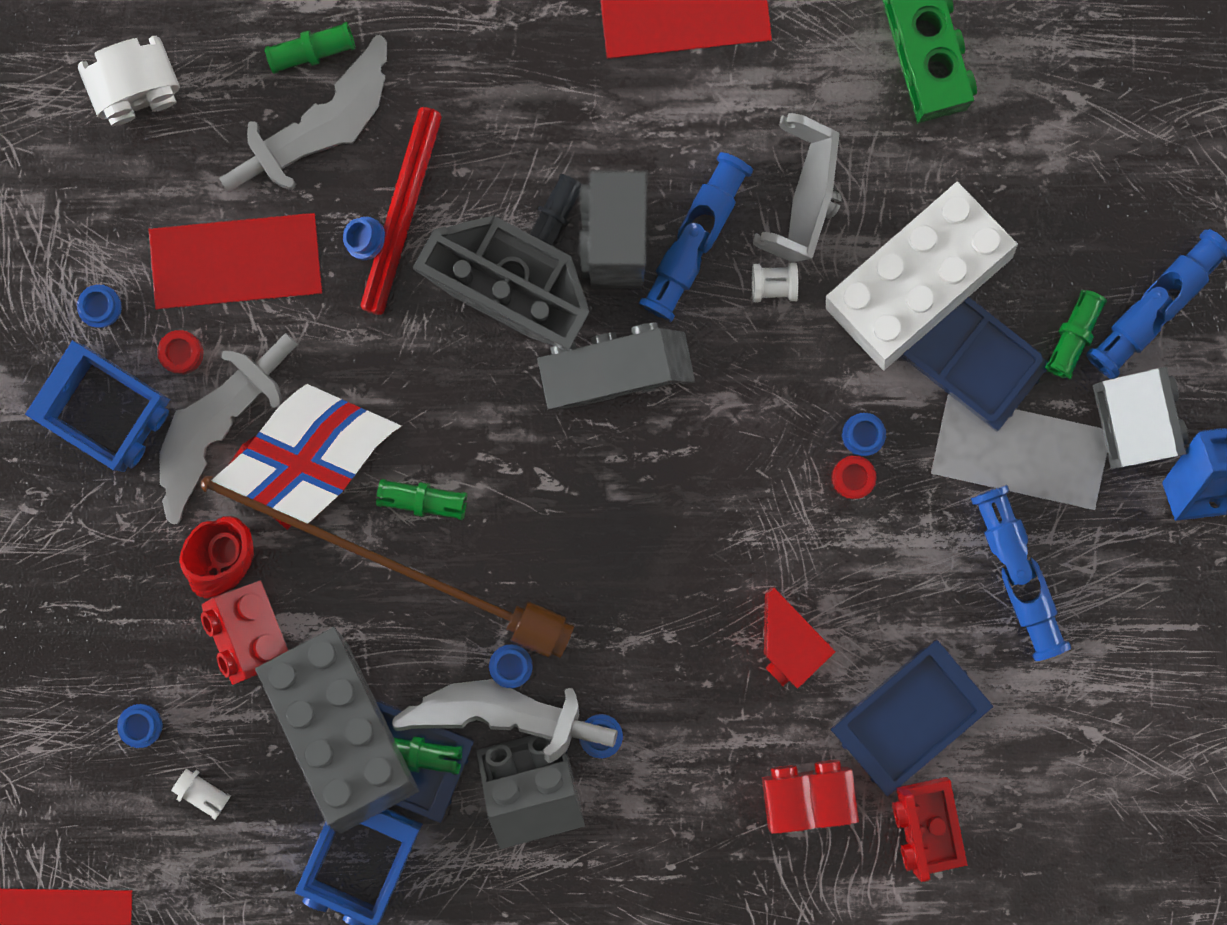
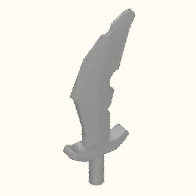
(321, 126)
(210, 420)
(503, 710)

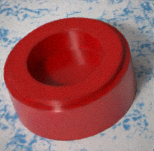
(180, 352)
(853, 477)

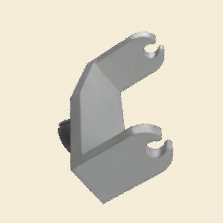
(813, 192)

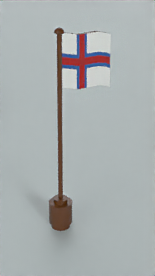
(309, 459)

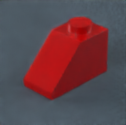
(791, 642)

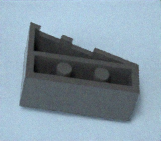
(615, 366)

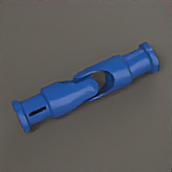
(683, 258)
(1146, 317)
(1009, 543)

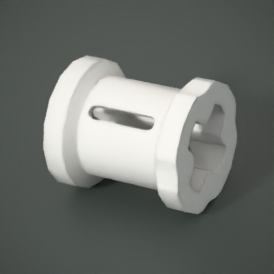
(775, 282)

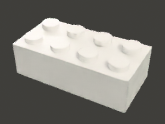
(920, 275)

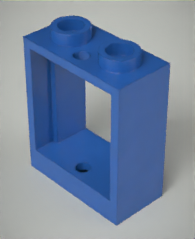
(62, 385)
(1199, 478)
(356, 911)

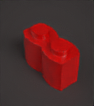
(809, 798)

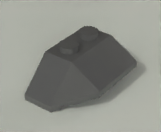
(508, 278)

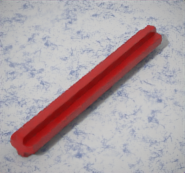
(401, 210)

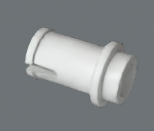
(200, 793)

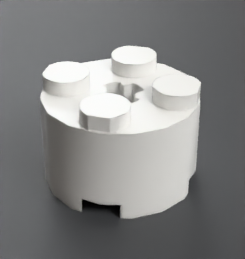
(129, 79)

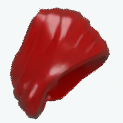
(217, 556)

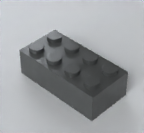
(613, 230)
(336, 730)

